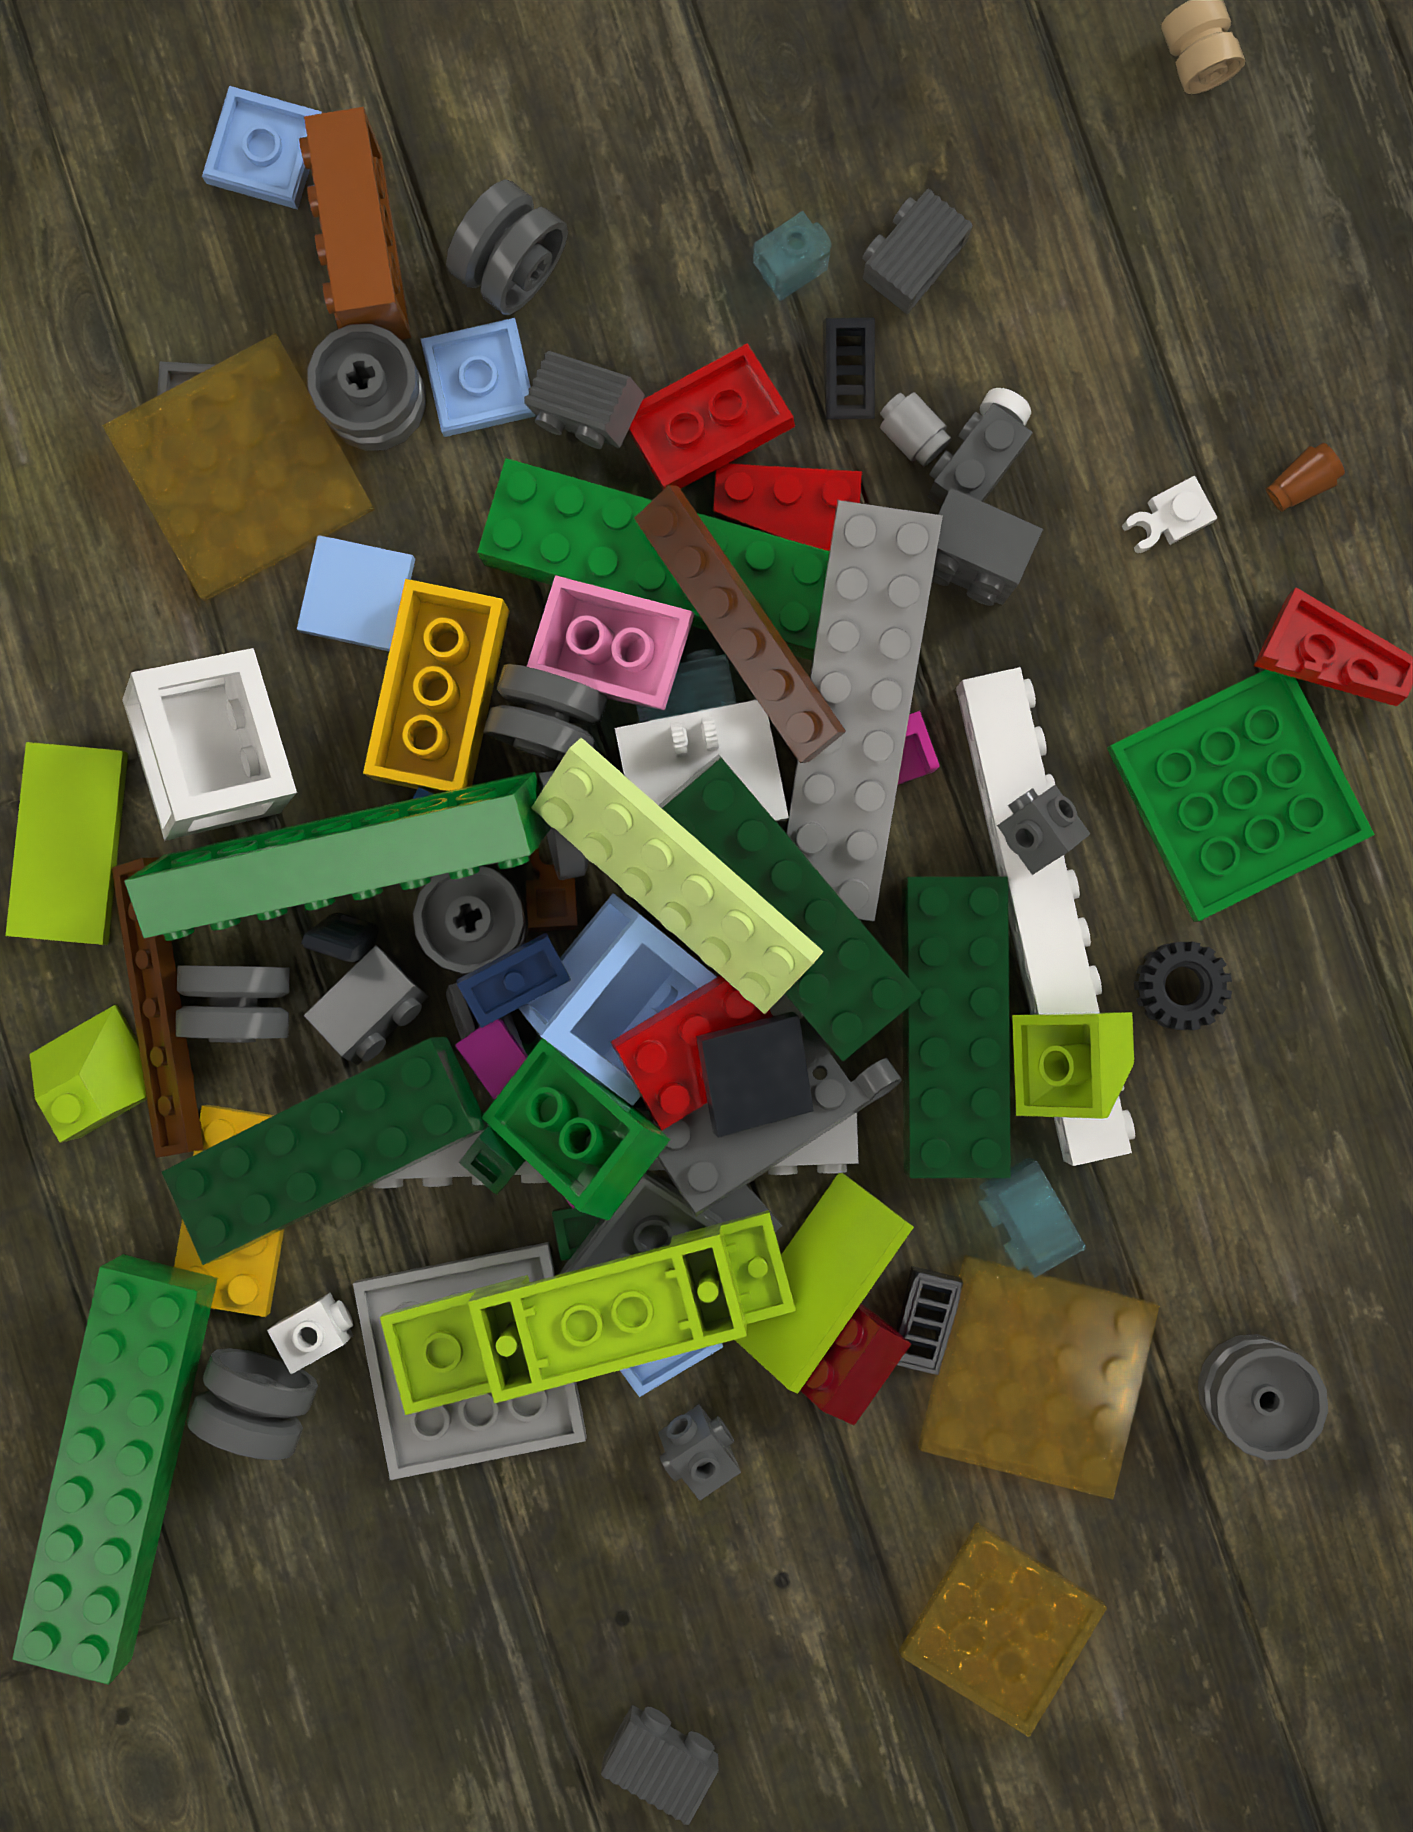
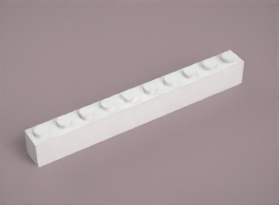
(1040, 905)

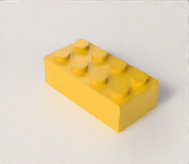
(436, 688)

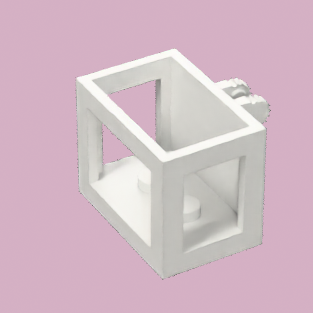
(208, 743)
(670, 750)

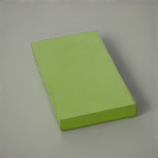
(66, 843)
(829, 1274)

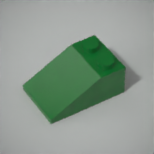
(575, 1131)

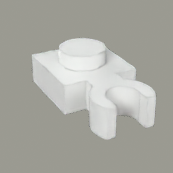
(1175, 513)

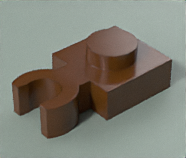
(550, 900)

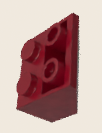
(855, 1366)

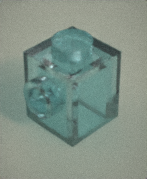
(792, 255)

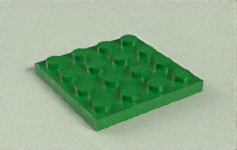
(1240, 792)

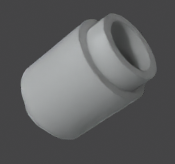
(914, 428)

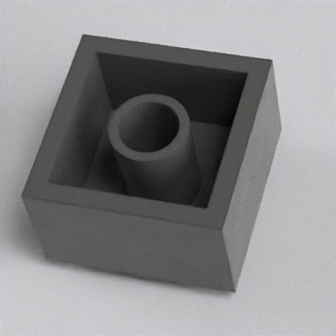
(982, 548)

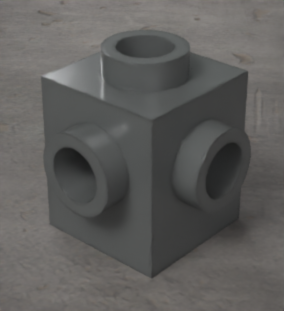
(1042, 828)
(698, 1452)

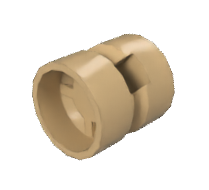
(1204, 46)

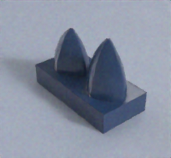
(513, 980)

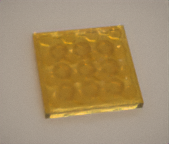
(238, 467)
(1039, 1377)

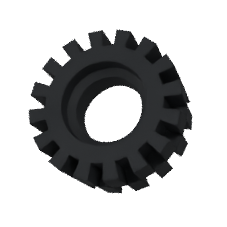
(1212, 985)

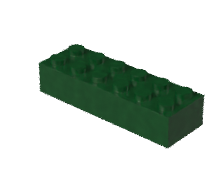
(854, 982)
(957, 1029)
(324, 1149)

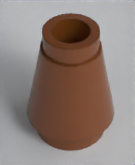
(1306, 477)

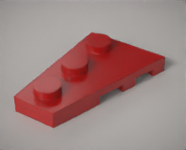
(784, 500)
(1335, 652)

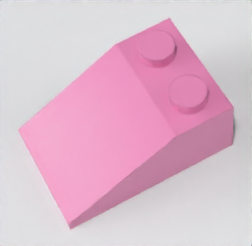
(611, 642)

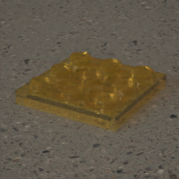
(1002, 1629)

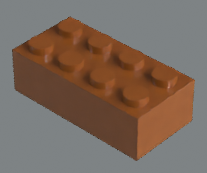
(354, 221)

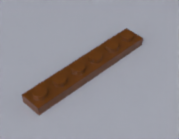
(739, 624)
(155, 1003)

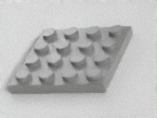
(473, 1427)

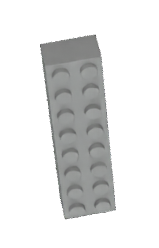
(867, 675)

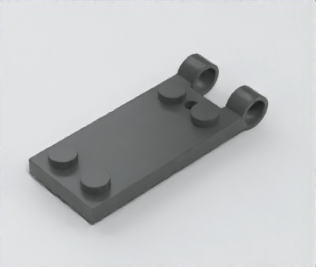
(714, 1167)

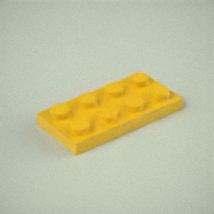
(249, 1275)

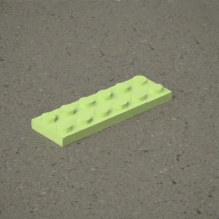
(674, 877)

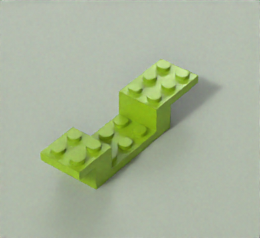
(590, 1320)

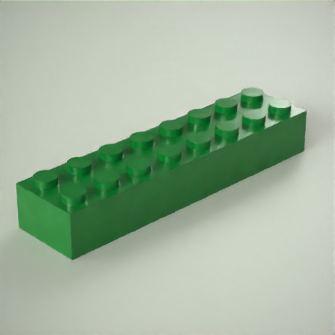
(588, 533)
(339, 857)
(114, 1468)

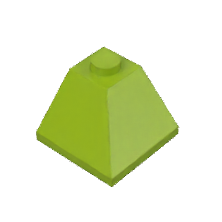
(1071, 1063)
(88, 1075)

